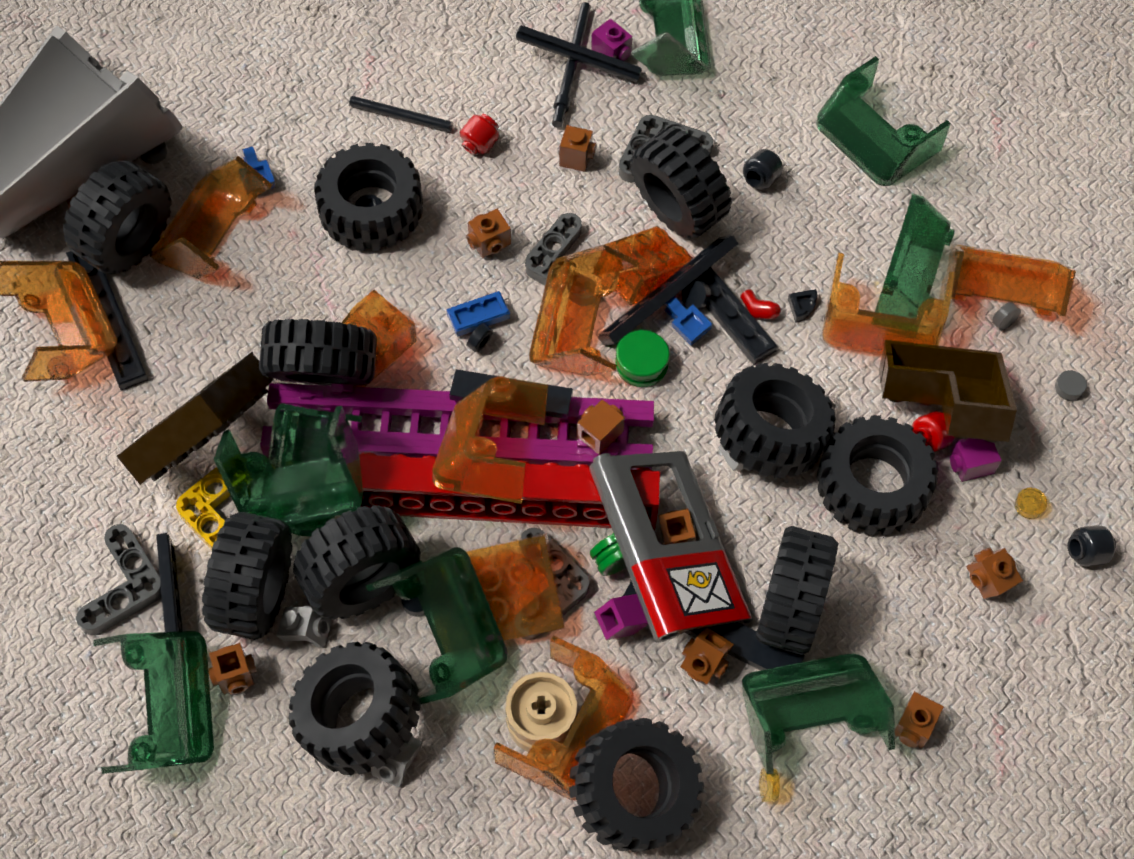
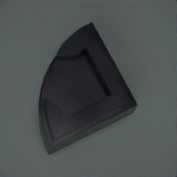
(802, 304)

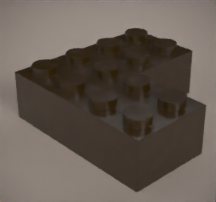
(964, 381)
(196, 421)

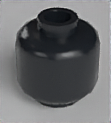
(762, 169)
(1091, 545)

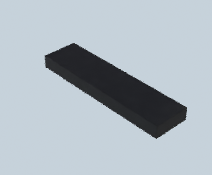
(736, 319)
(466, 382)
(169, 583)

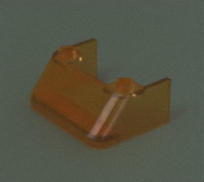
(207, 217)
(1011, 278)
(571, 310)
(72, 311)
(865, 330)
(469, 461)
(606, 704)

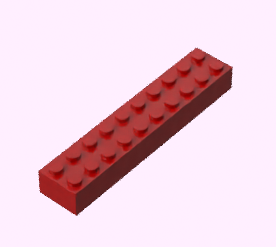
(550, 493)

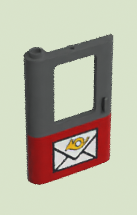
(679, 582)

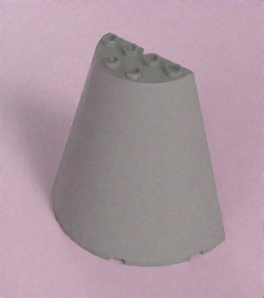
(65, 124)

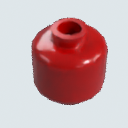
(479, 134)
(933, 428)

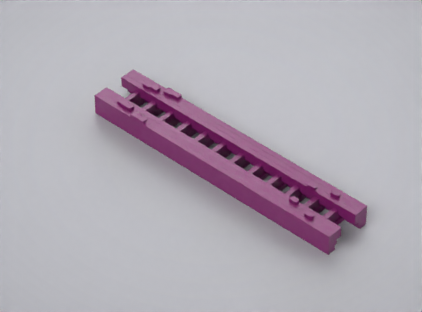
(438, 404)

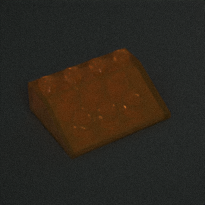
(520, 585)

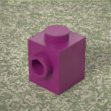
(612, 40)
(974, 459)
(621, 617)

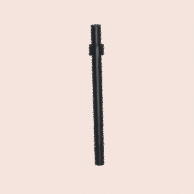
(562, 101)

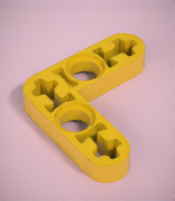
(205, 505)

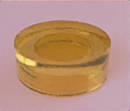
(1030, 503)
(769, 786)

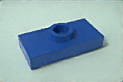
(469, 315)

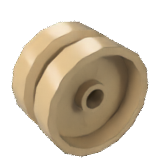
(538, 694)

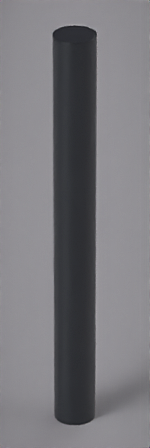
(400, 113)

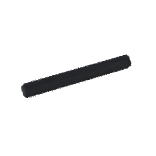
(578, 53)

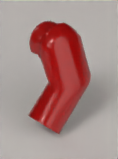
(759, 308)

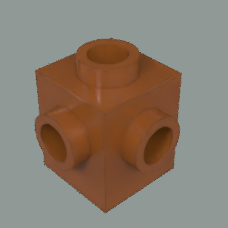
(488, 233)
(993, 572)
(706, 656)
(232, 669)

